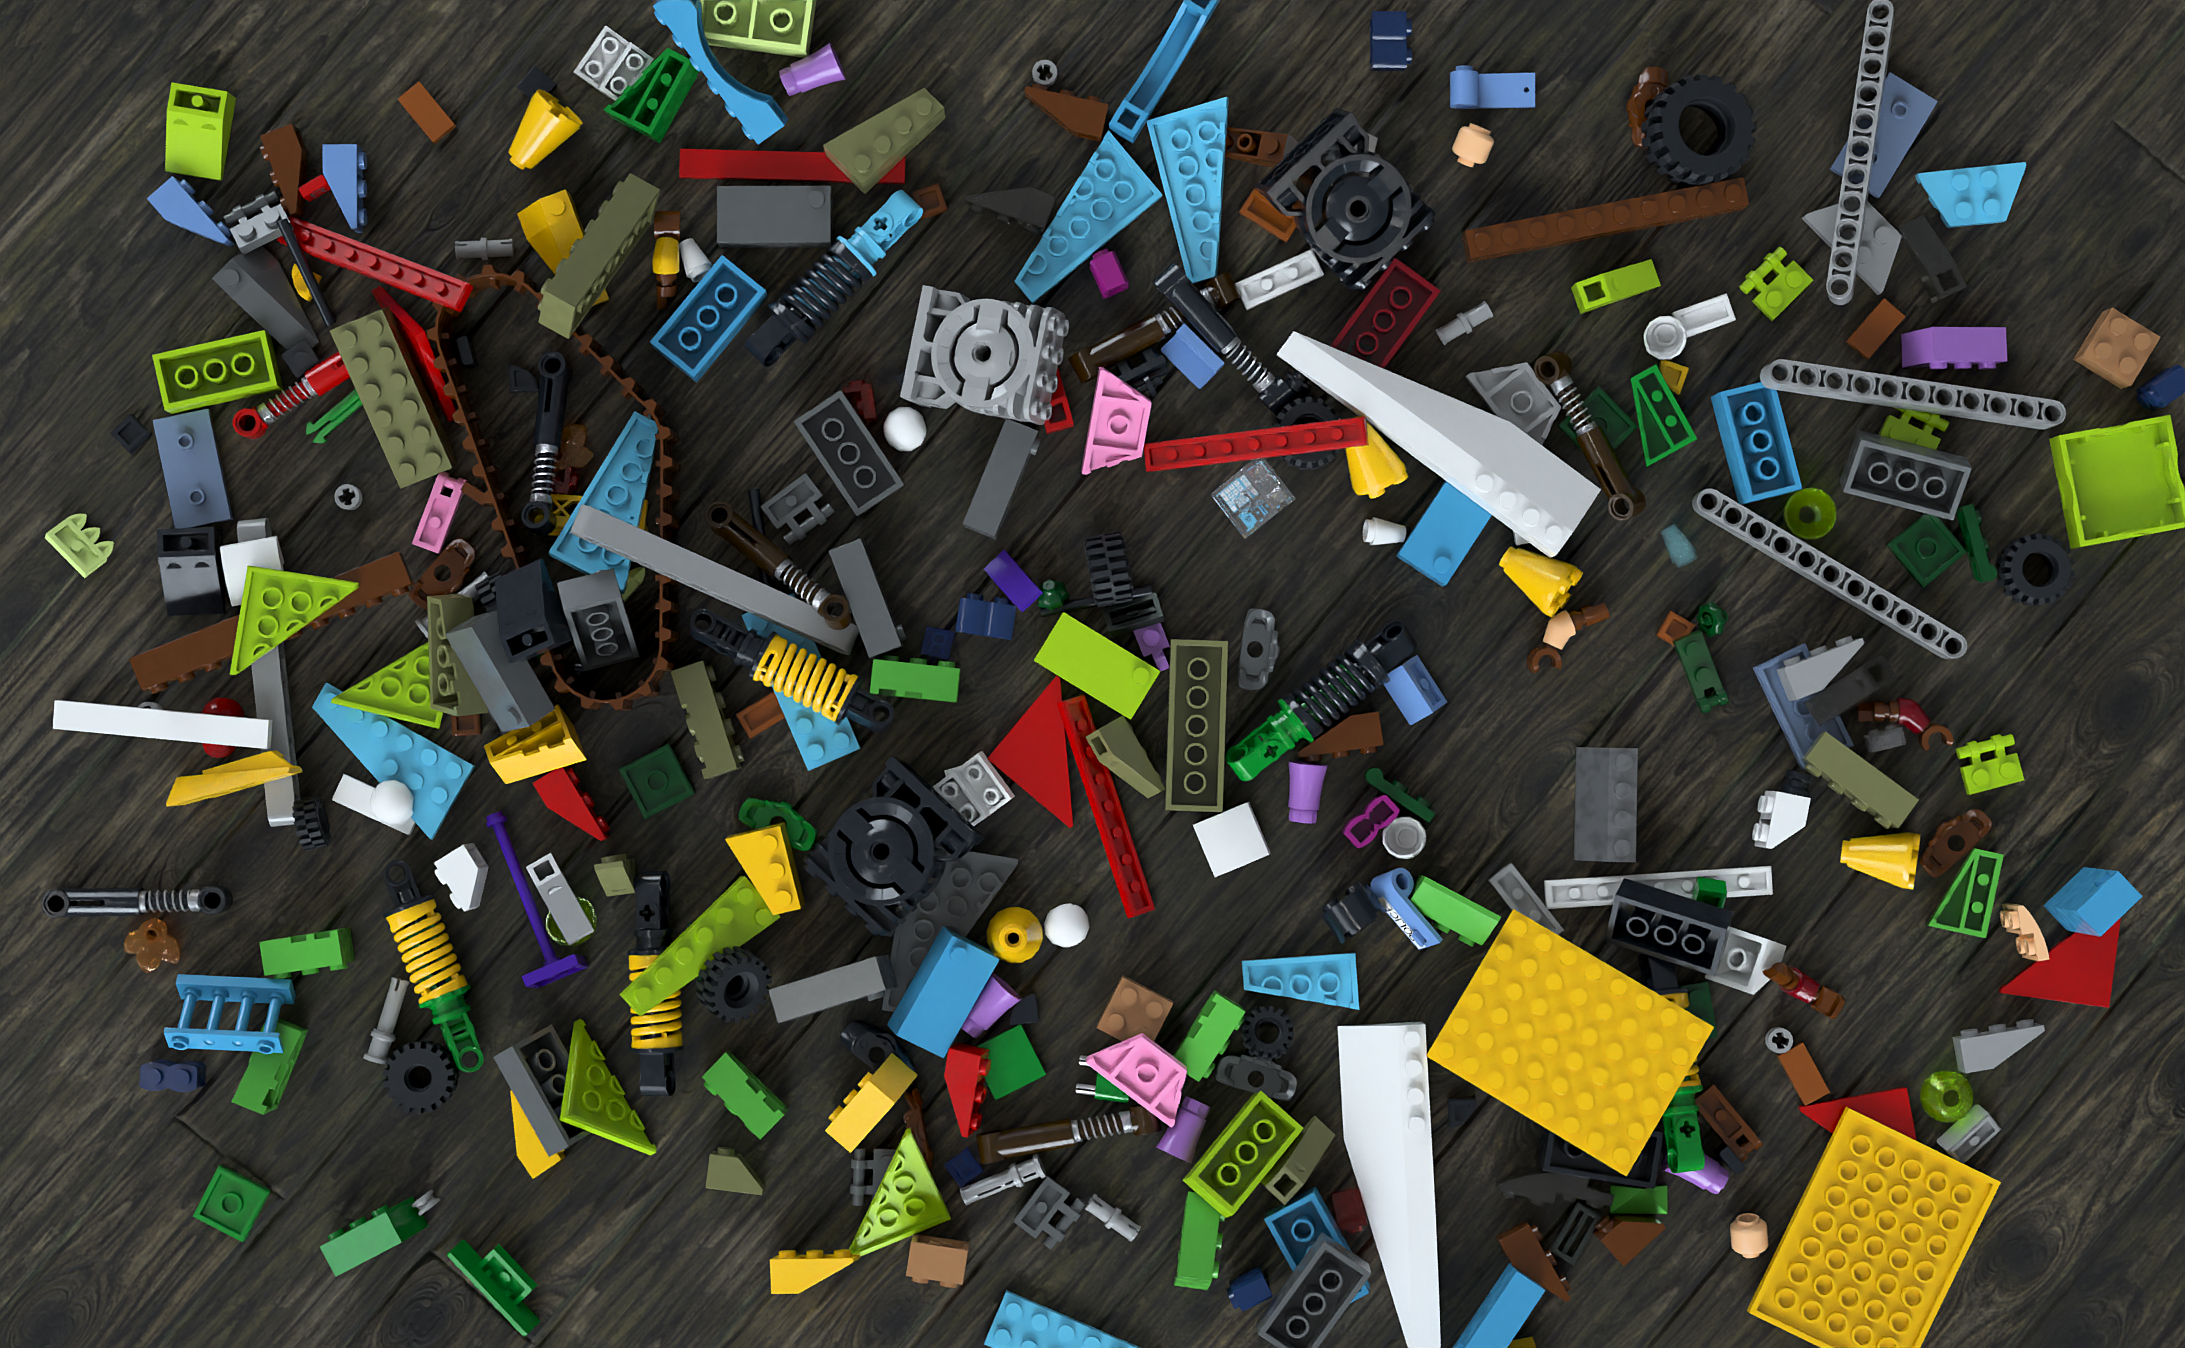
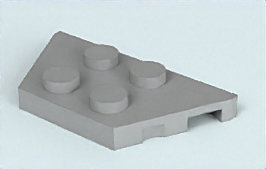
(1878, 241)
(1518, 398)

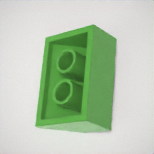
(1453, 911)

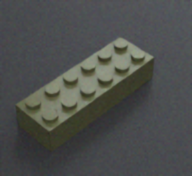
(597, 255)
(394, 397)
(1196, 725)

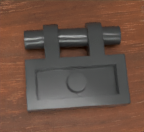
(259, 229)
(793, 501)
(879, 1164)
(1041, 1208)

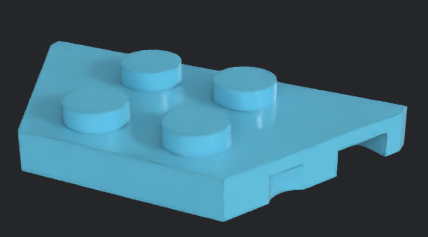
(1974, 193)

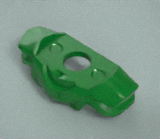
(759, 813)

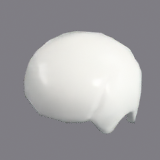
(1665, 337)
(904, 429)
(392, 802)
(1404, 837)
(1066, 925)

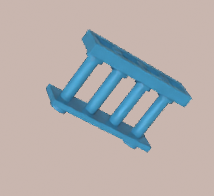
(231, 989)

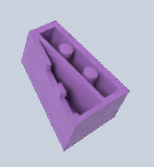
(1954, 347)

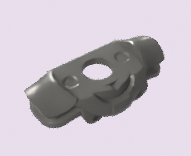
(1254, 671)
(1277, 1082)

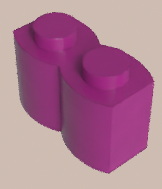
(1108, 273)
(1376, 815)

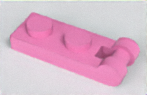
(439, 513)

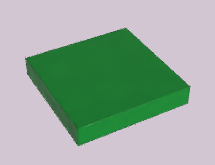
(1012, 1062)
(231, 1203)

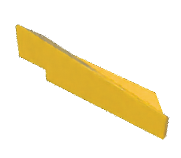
(231, 778)

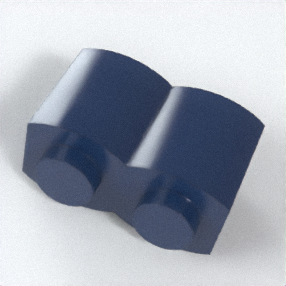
(1389, 41)
(2162, 388)
(986, 618)
(168, 1074)
(1249, 1289)

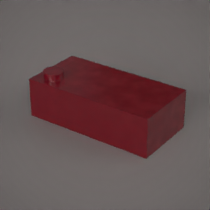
(1387, 314)

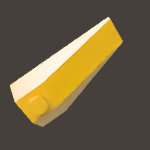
(552, 229)

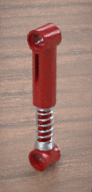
(316, 381)

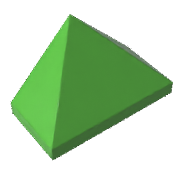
(1638, 1200)

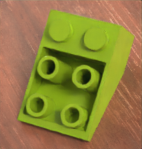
(198, 131)

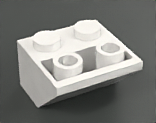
(1780, 818)
(465, 875)

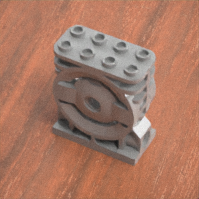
(954, 336)

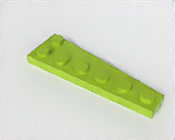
(726, 923)

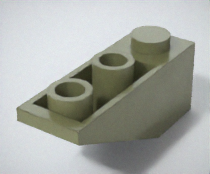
(1122, 754)
(616, 874)
(1298, 1160)

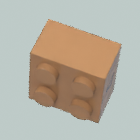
(2116, 348)
(1134, 1011)
(937, 1260)

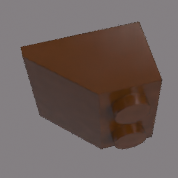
(1627, 1234)

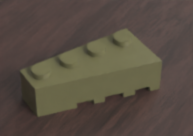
(882, 141)
(449, 682)
(707, 719)
(1859, 781)

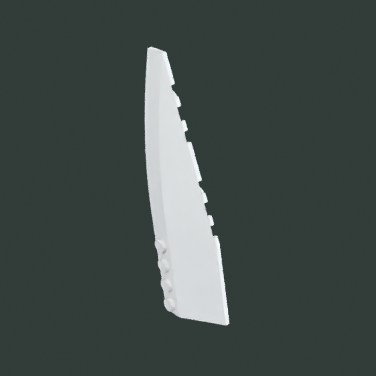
(1460, 443)
(1393, 1162)

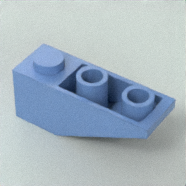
(344, 173)
(179, 206)

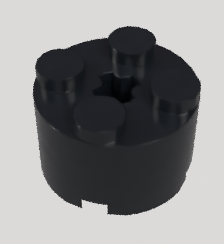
(1352, 912)

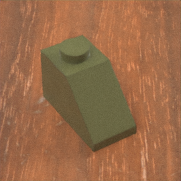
(732, 1173)

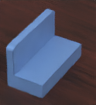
(1192, 356)
(1414, 690)

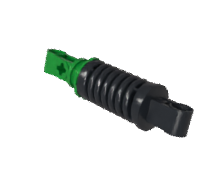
(1321, 697)

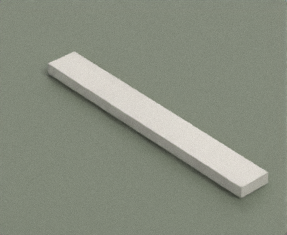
(162, 724)
(1602, 890)

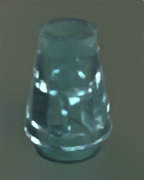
(1678, 546)

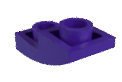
(1013, 581)

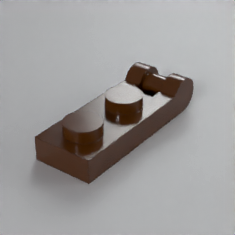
(1726, 1122)

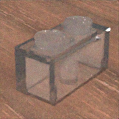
(1890, 738)

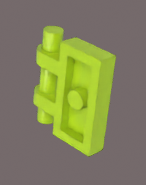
(1782, 289)
(1901, 430)
(1993, 772)

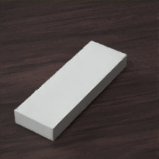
(1279, 279)
(357, 796)

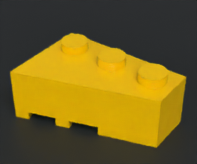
(536, 748)
(770, 866)
(870, 1103)

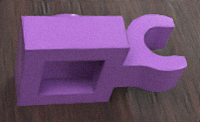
(1153, 641)

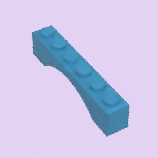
(1161, 68)
(755, 110)

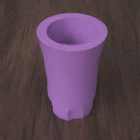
(813, 71)
(1305, 790)
(990, 1005)
(1184, 1135)
(1712, 1177)

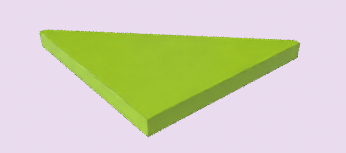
(277, 607)
(397, 691)
(595, 1097)
(903, 1203)

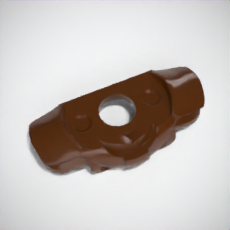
(1650, 83)
(458, 558)
(1969, 827)
(915, 1121)

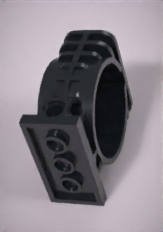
(1317, 171)
(886, 907)

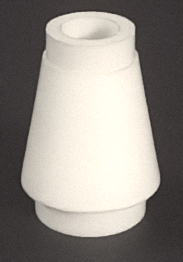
(694, 260)
(1383, 532)

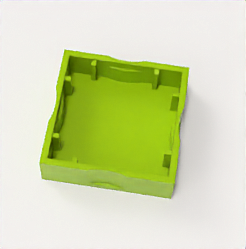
(2119, 481)

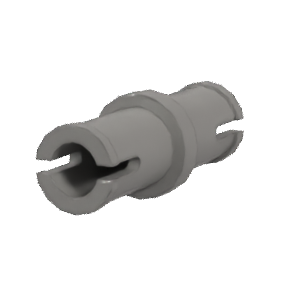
(484, 248)
(1464, 323)
(1112, 1217)

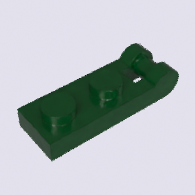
(1975, 544)
(1700, 670)
(1397, 792)

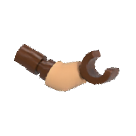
(1560, 629)

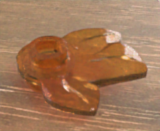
(572, 448)
(150, 949)

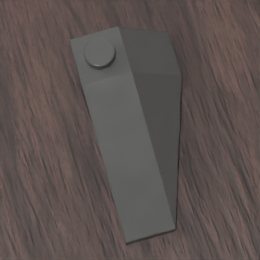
(265, 293)

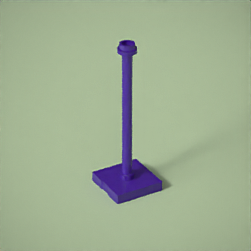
(554, 967)

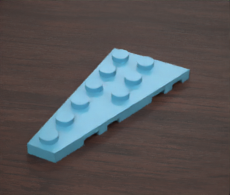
(1096, 209)
(617, 491)
(399, 755)

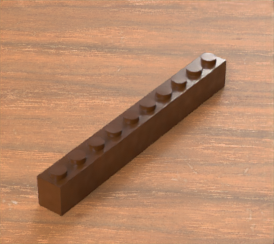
(1605, 220)
(216, 643)

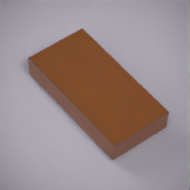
(426, 112)
(1264, 214)
(1875, 329)
(761, 715)
(1803, 1074)

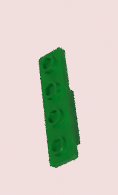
(500, 1281)

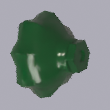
(1053, 594)
(1711, 619)

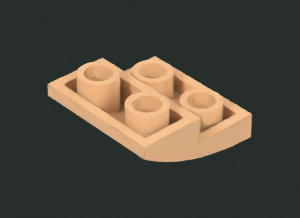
(2030, 940)

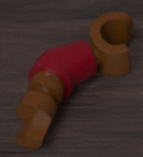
(1905, 713)
(1804, 988)

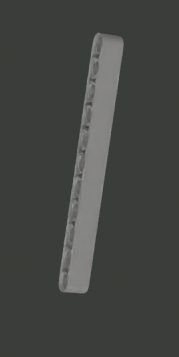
(1860, 138)
(1925, 391)
(710, 578)
(1842, 578)
(274, 704)

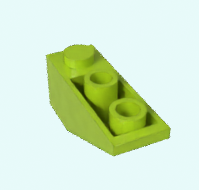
(1615, 285)

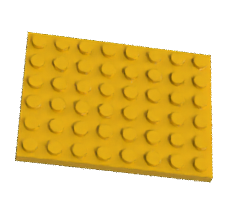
(1570, 1042)
(1873, 1240)

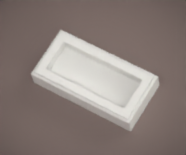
(1706, 315)

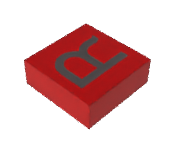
(314, 188)

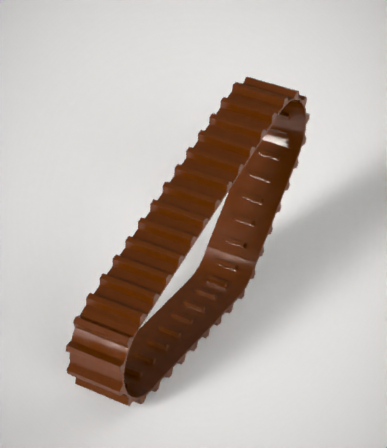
(495, 497)

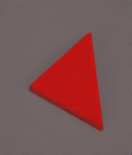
(419, 349)
(1037, 754)
(2076, 973)
(1886, 1107)

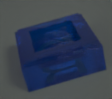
(937, 642)
(963, 1167)

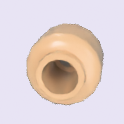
(1473, 145)
(1749, 1235)

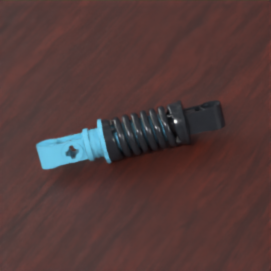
(844, 265)

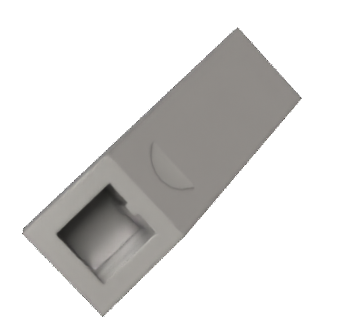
(1815, 672)
(560, 898)
(1990, 1048)

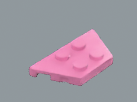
(1115, 424)
(1144, 1074)

